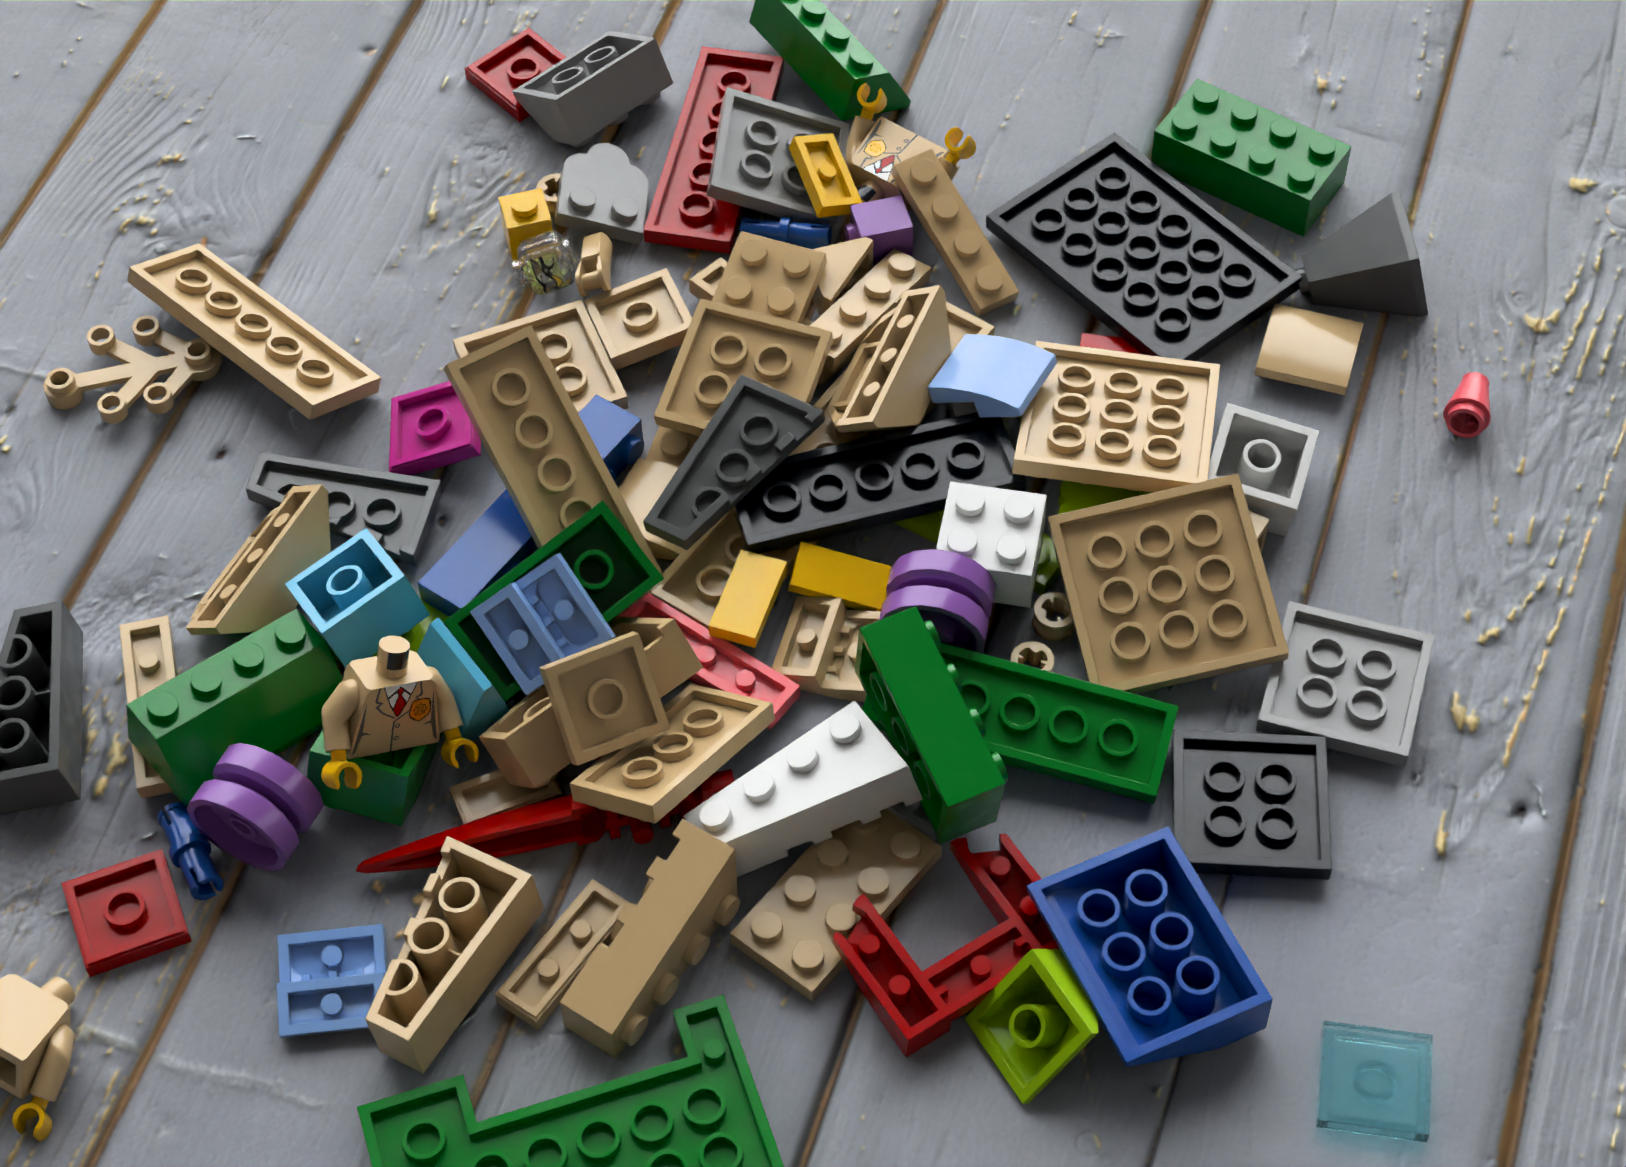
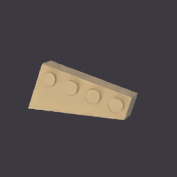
(528, 737)
(654, 941)

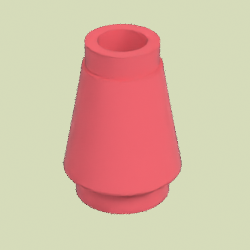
(1469, 406)

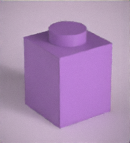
(885, 223)

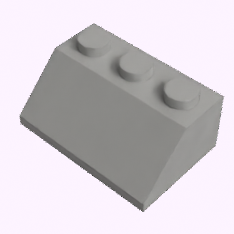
(595, 87)

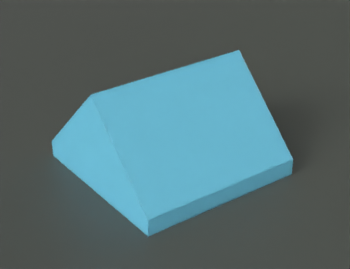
(474, 694)

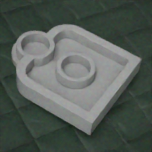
(603, 194)

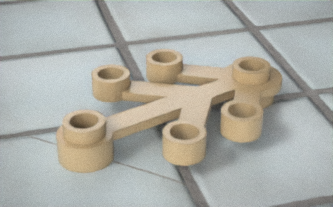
(185, 361)

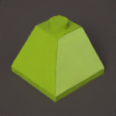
(1034, 1021)

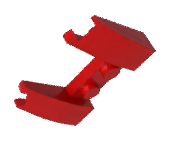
(922, 1004)

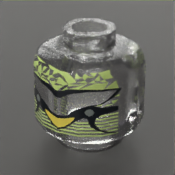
(546, 262)

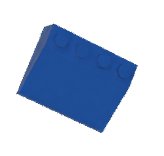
(1152, 951)

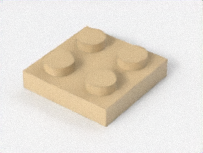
(639, 318)
(604, 698)

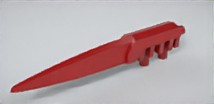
(536, 828)

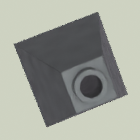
(1368, 264)

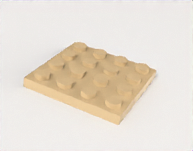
(1119, 420)
(1168, 587)

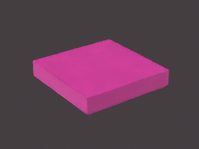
(430, 431)

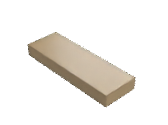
(559, 956)

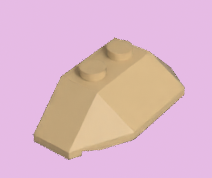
(895, 366)
(253, 585)

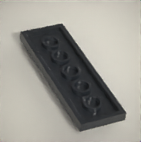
(874, 481)

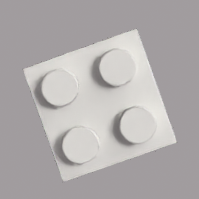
(1268, 457)
(999, 532)

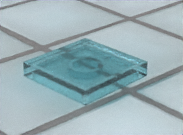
(1374, 1081)

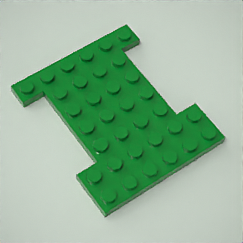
(666, 1116)

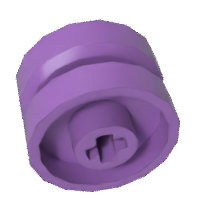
(947, 591)
(255, 806)

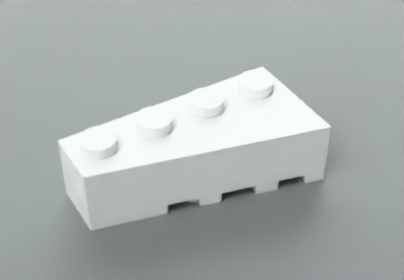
(807, 790)

